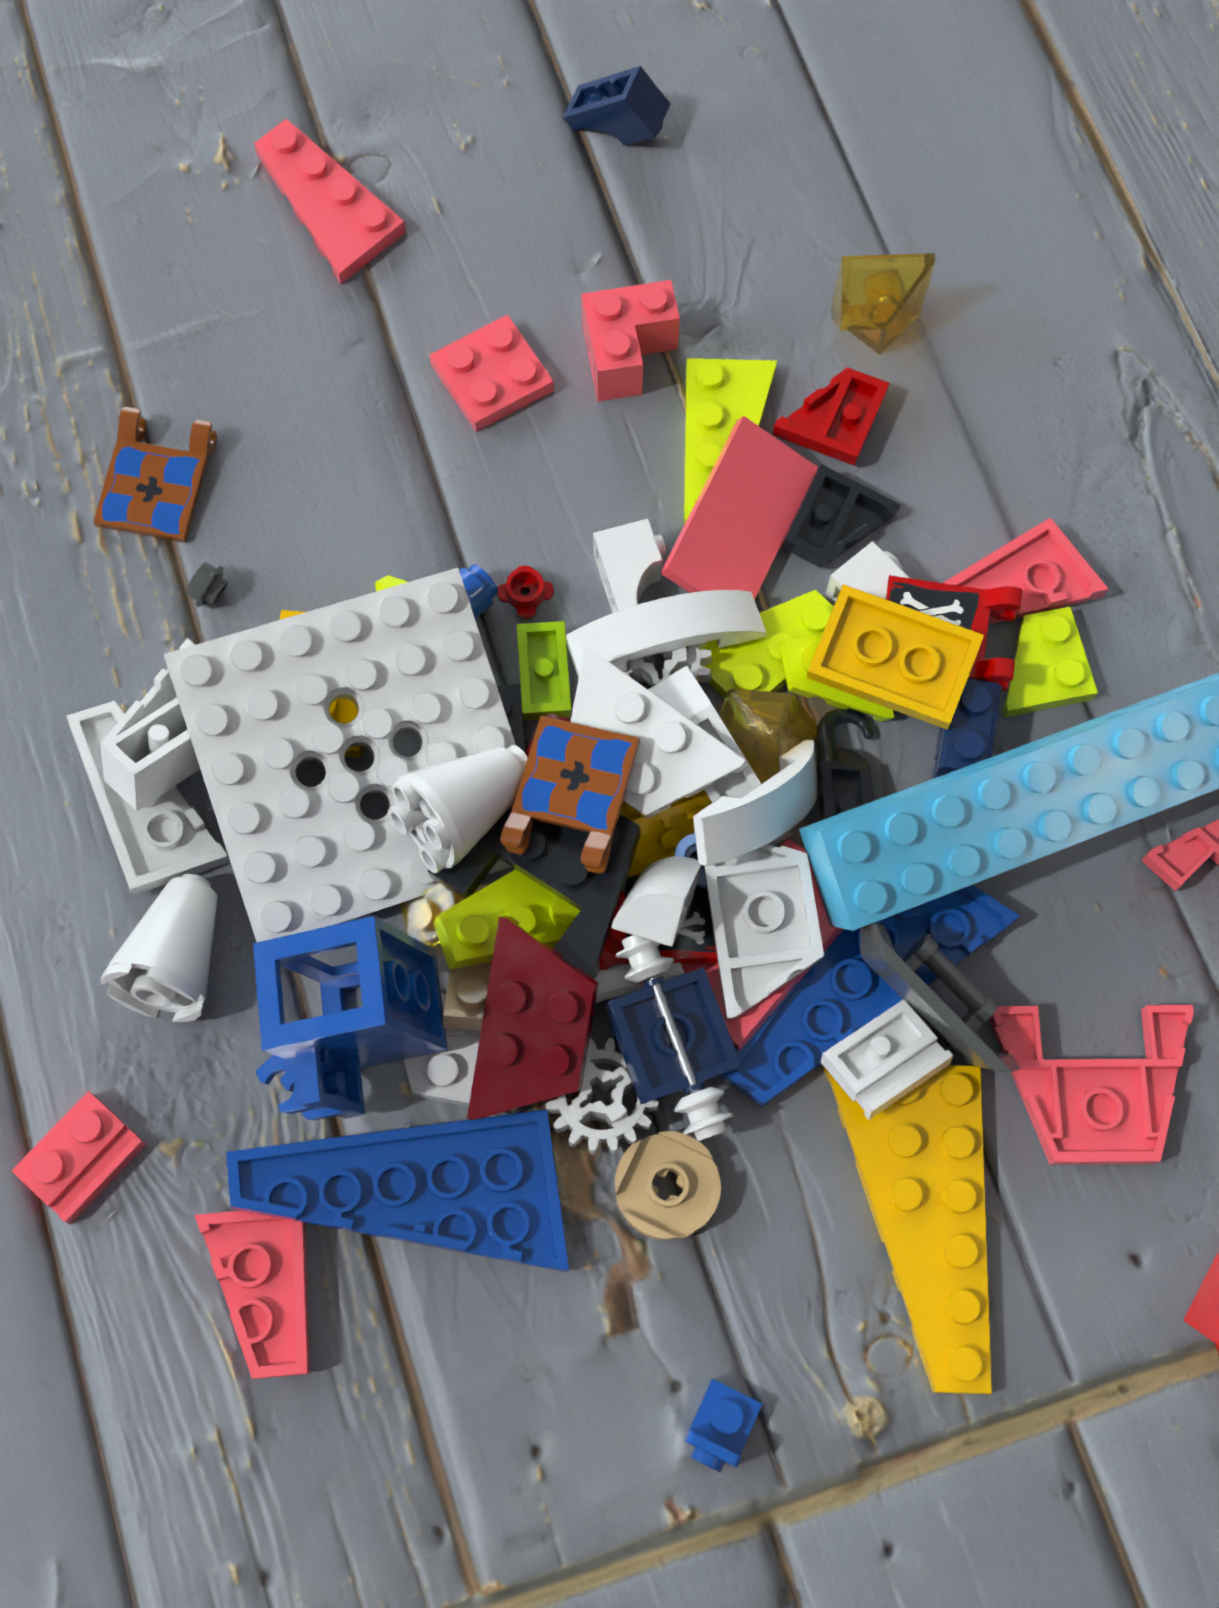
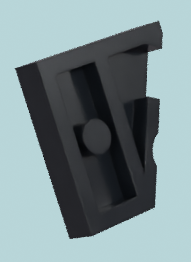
(835, 517)

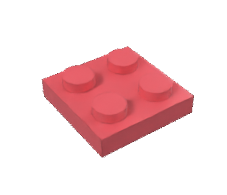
(491, 373)

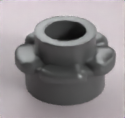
(207, 585)

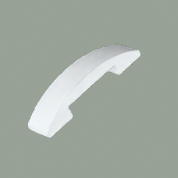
(669, 625)
(745, 824)

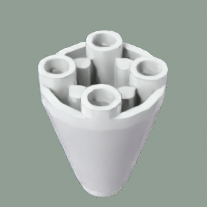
(456, 802)

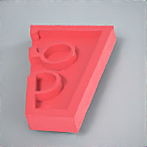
(265, 1286)

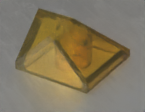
(880, 295)
(765, 727)

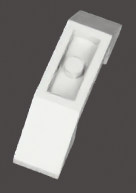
(688, 698)

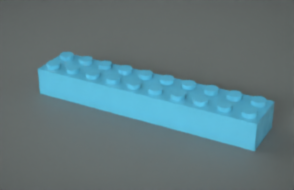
(1016, 806)

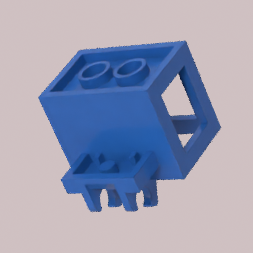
(326, 1053)

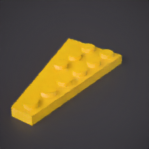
(928, 1202)

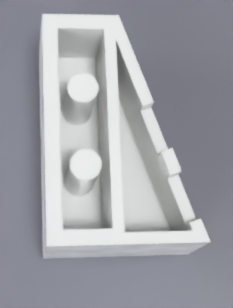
(149, 746)

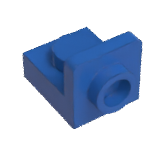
(721, 1426)

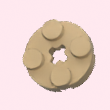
(697, 1177)

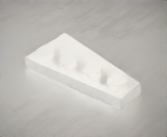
(160, 838)

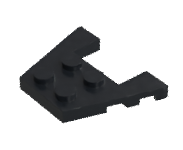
(556, 864)

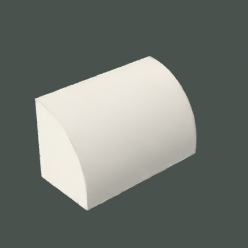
(659, 900)

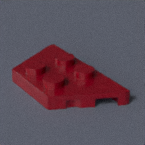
(531, 1025)

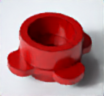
(525, 578)

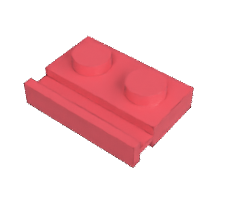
(78, 1157)

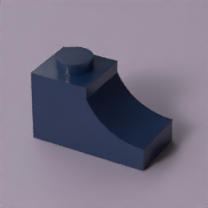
(621, 105)

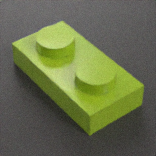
(543, 670)

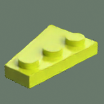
(470, 926)

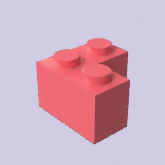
(621, 328)

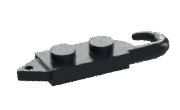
(841, 773)

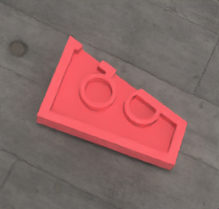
(1040, 564)

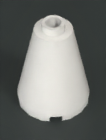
(167, 953)

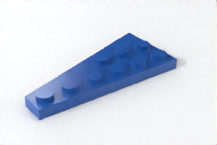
(846, 993)
(445, 1186)

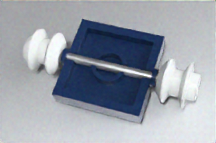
(673, 1036)

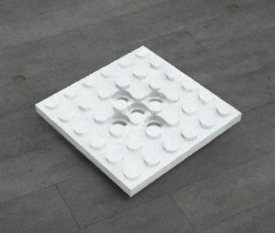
(263, 708)

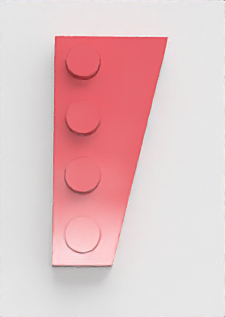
(338, 211)

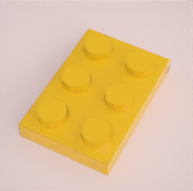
(895, 656)

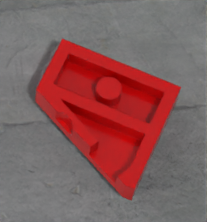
(837, 416)

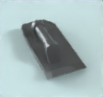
(901, 977)

